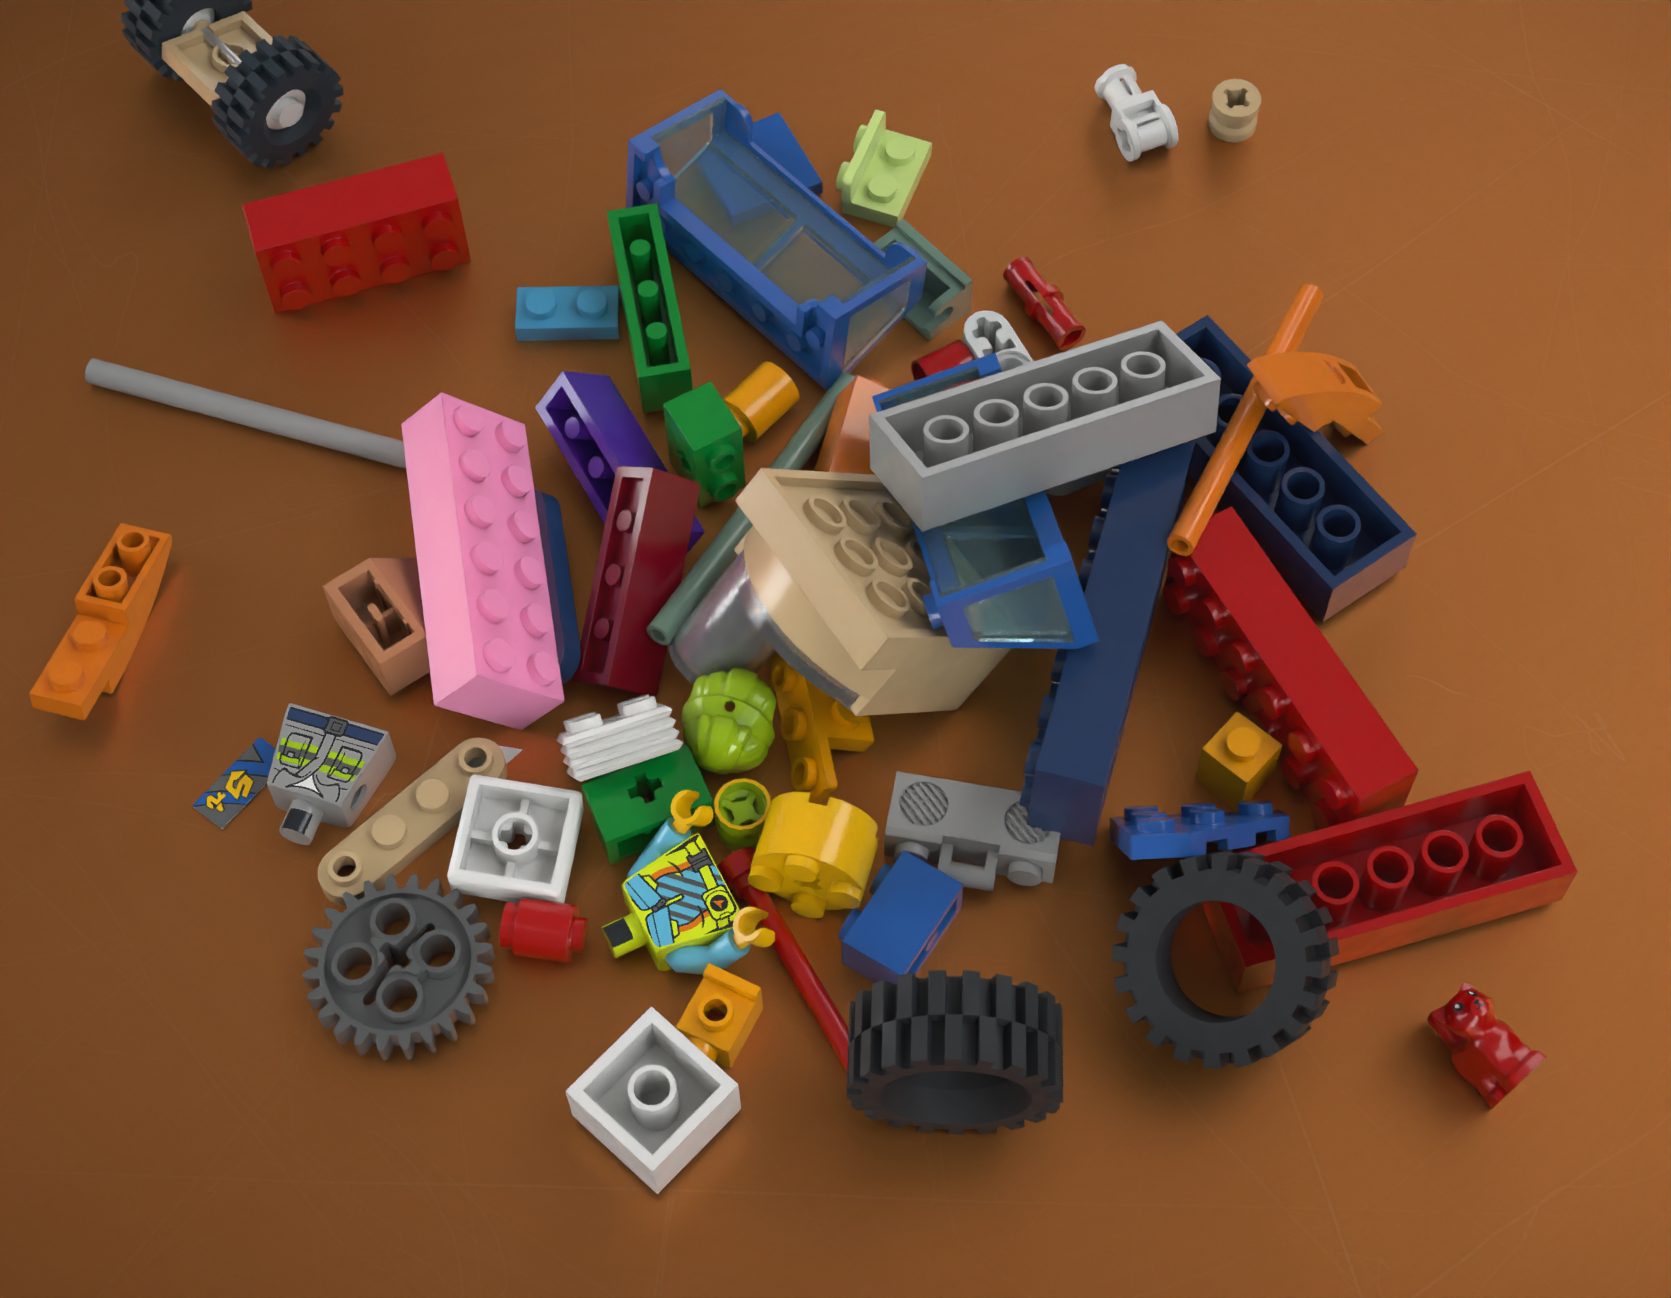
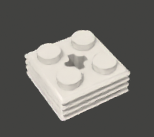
(632, 736)
(492, 817)

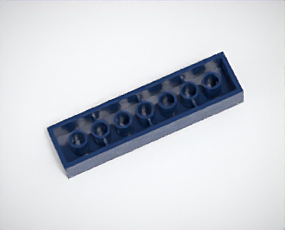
(1094, 684)

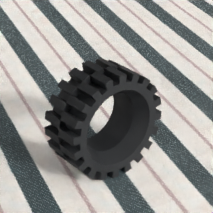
(1297, 938)
(955, 1052)

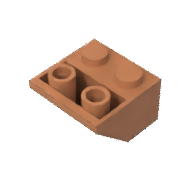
(383, 618)

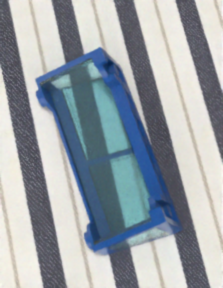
(769, 240)
(1002, 571)

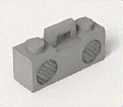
(968, 824)

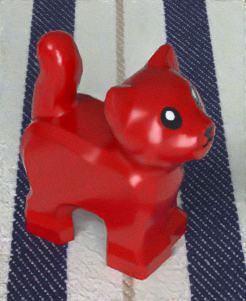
(1482, 1046)

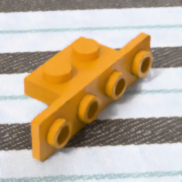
(813, 726)

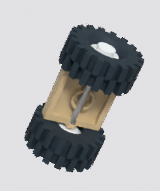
(265, 90)

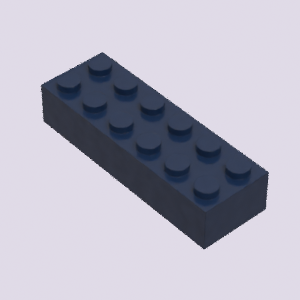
(1299, 494)

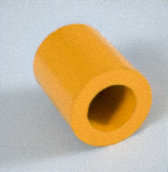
(761, 399)

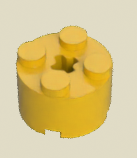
(814, 853)

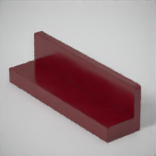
(634, 578)

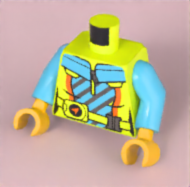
(682, 902)

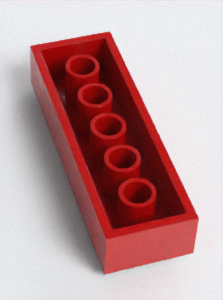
(1287, 675)
(1411, 874)

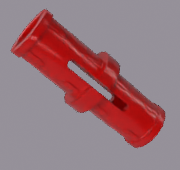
(1061, 323)

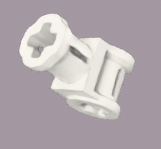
(1136, 117)

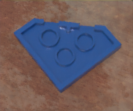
(1154, 835)

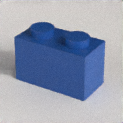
(901, 920)

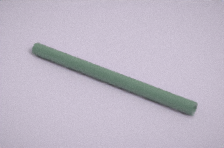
(721, 550)

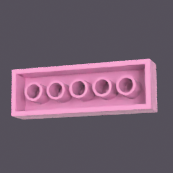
(481, 564)

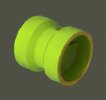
(739, 804)

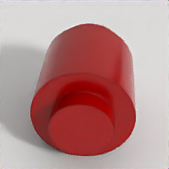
(543, 929)

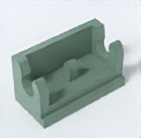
(945, 288)

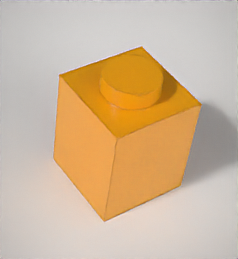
(1238, 761)

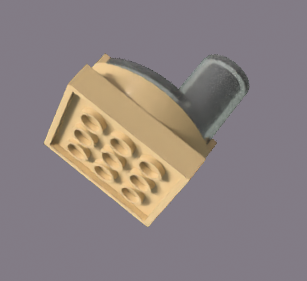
(837, 593)

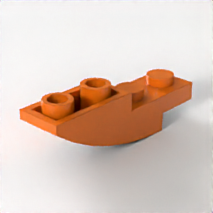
(1317, 392)
(108, 623)

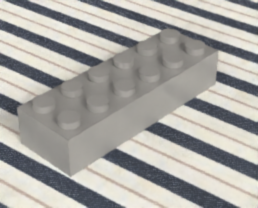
(1042, 424)

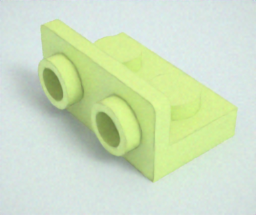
(882, 172)

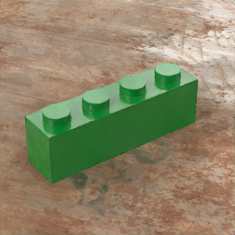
(649, 305)

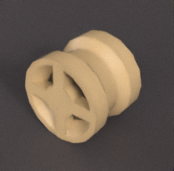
(1234, 110)

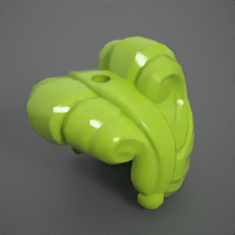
(724, 739)

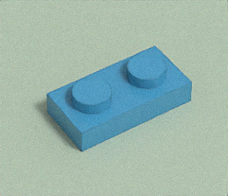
(567, 313)

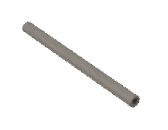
(246, 412)

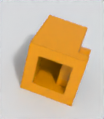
(730, 996)

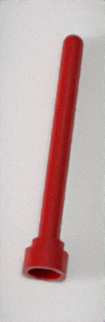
(735, 872)

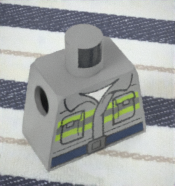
(325, 770)

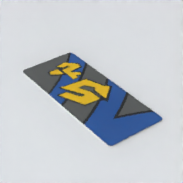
(237, 784)

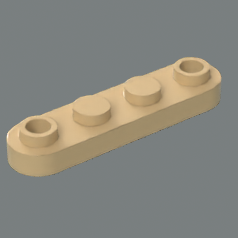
(408, 822)

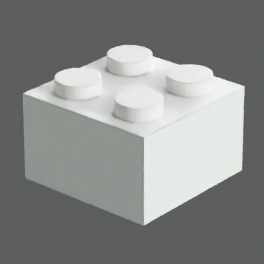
(654, 1099)

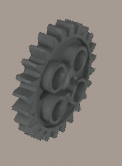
(359, 939)

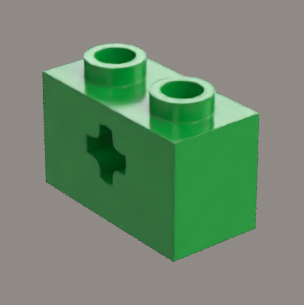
(705, 443)
(618, 807)

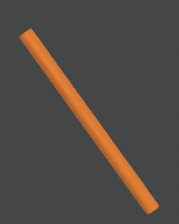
(1240, 429)

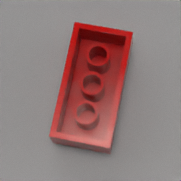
(358, 232)

